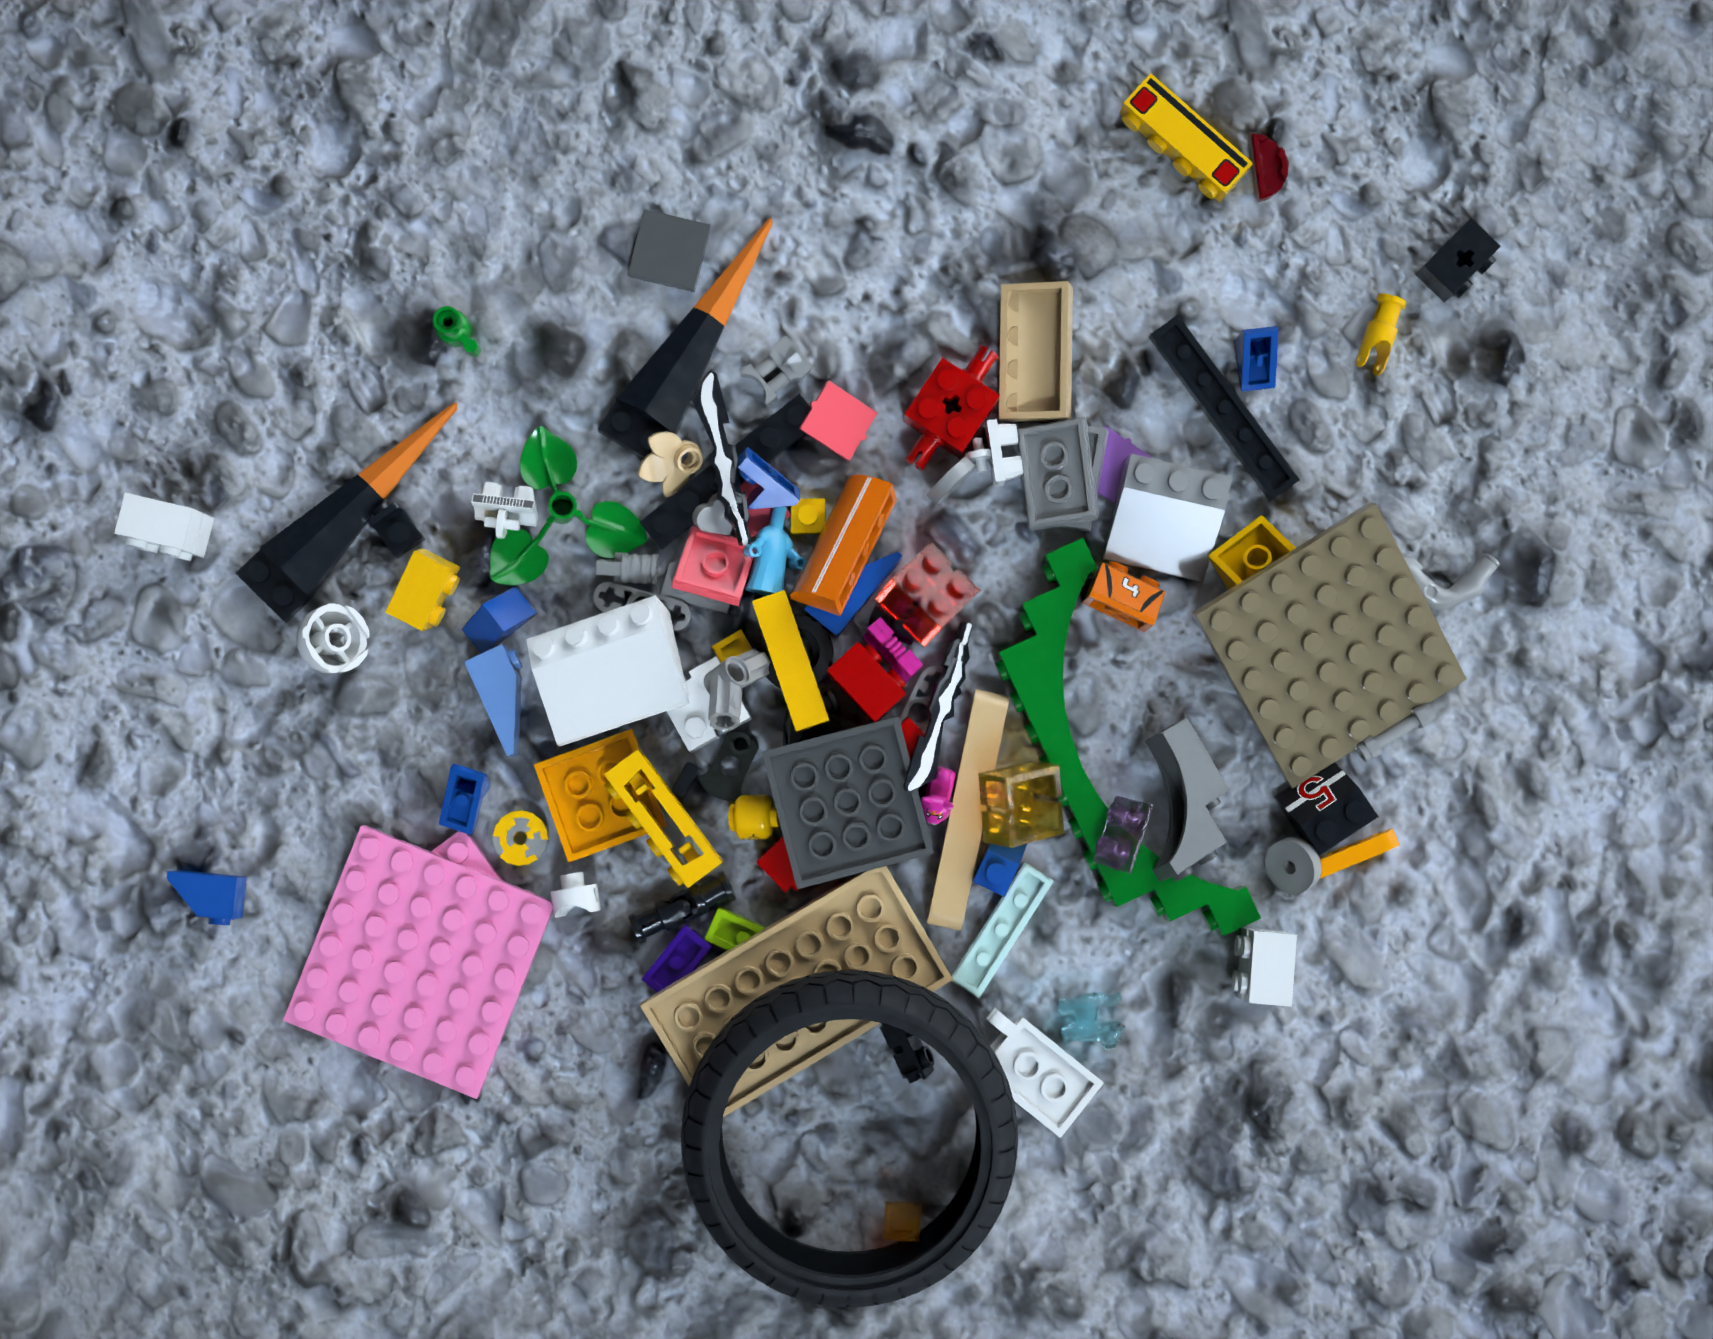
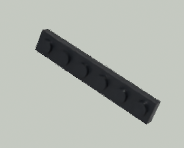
(1223, 408)
(767, 441)

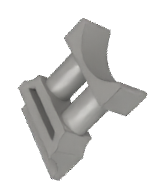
(789, 362)

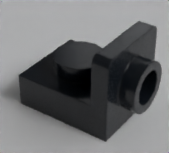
(395, 528)

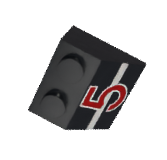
(1326, 808)

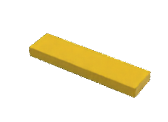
(790, 661)

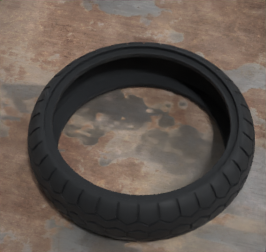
(854, 1276)

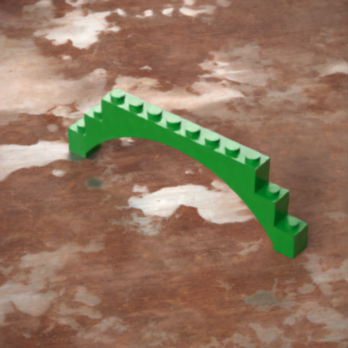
(1037, 685)

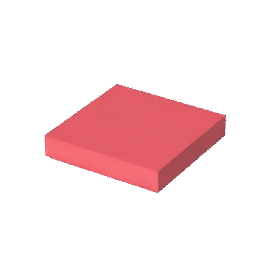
(713, 567)

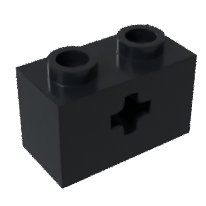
(1473, 247)

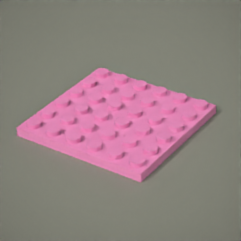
(419, 961)

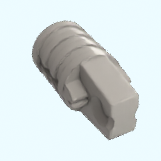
(630, 568)

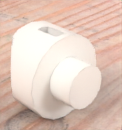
(573, 894)

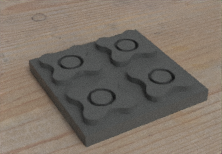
(847, 802)

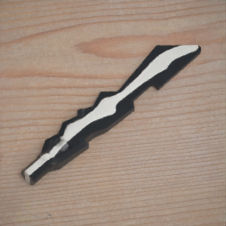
(713, 414)
(940, 708)

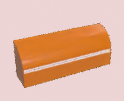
(845, 544)

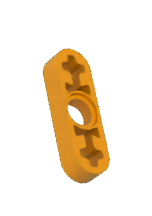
(1358, 852)

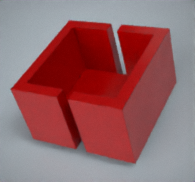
(867, 682)

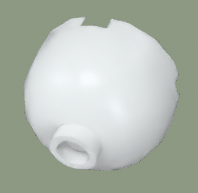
(333, 638)

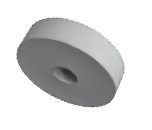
(951, 480)
(1305, 859)

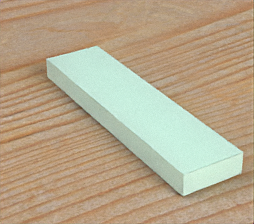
(1001, 930)

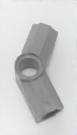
(726, 684)

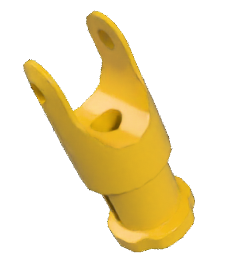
(1381, 331)

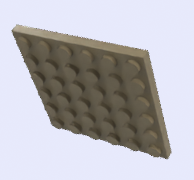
(1330, 644)

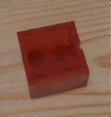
(936, 589)

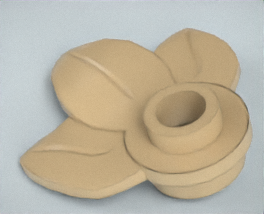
(665, 461)

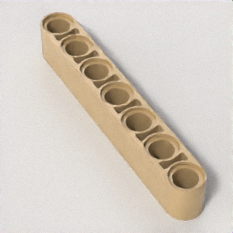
(965, 819)

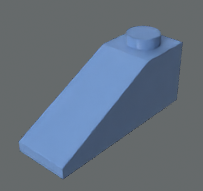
(499, 687)

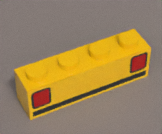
(1184, 138)

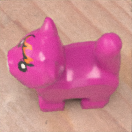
(936, 801)

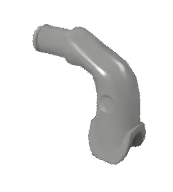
(1465, 588)

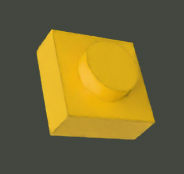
(808, 516)

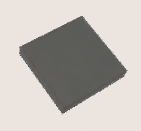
(669, 250)

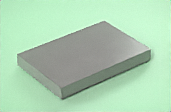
(1058, 474)

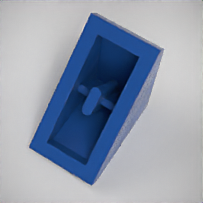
(1257, 358)
(498, 619)

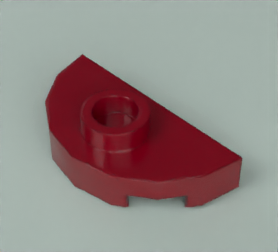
(1269, 166)

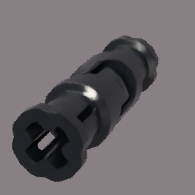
(669, 912)

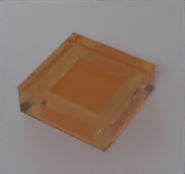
(901, 1221)

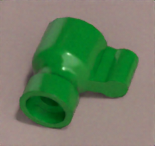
(455, 330)

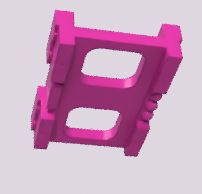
(881, 639)

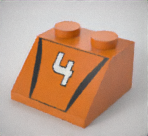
(1125, 596)

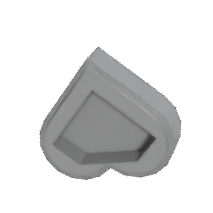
(710, 517)

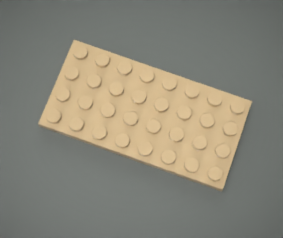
(850, 927)

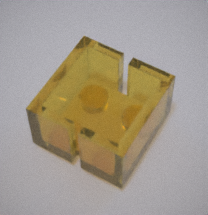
(1012, 812)

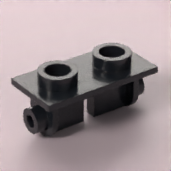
(914, 1059)

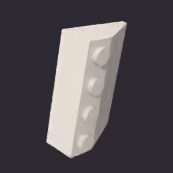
(608, 670)

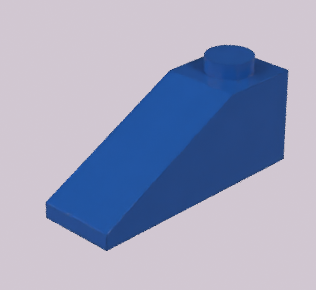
(867, 584)

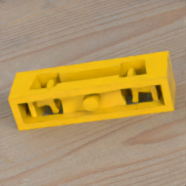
(628, 773)

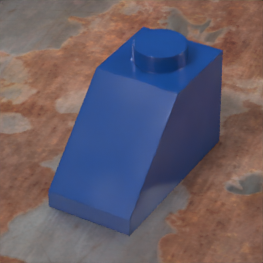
(998, 867)
(211, 894)

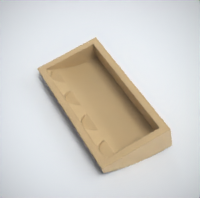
(1036, 352)

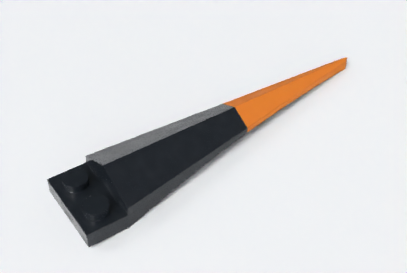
(665, 385)
(302, 555)

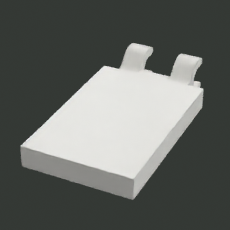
(1041, 1073)

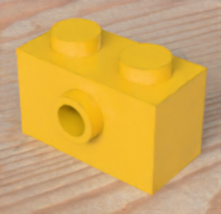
(423, 590)

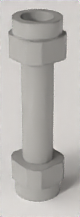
(1420, 717)

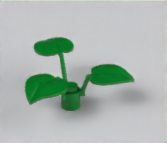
(549, 462)

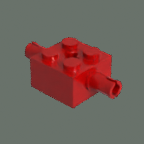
(948, 386)

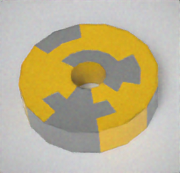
(505, 842)

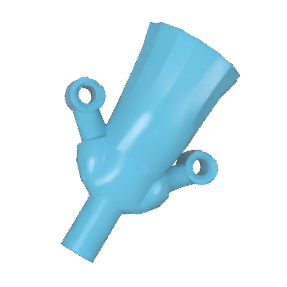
(770, 555)

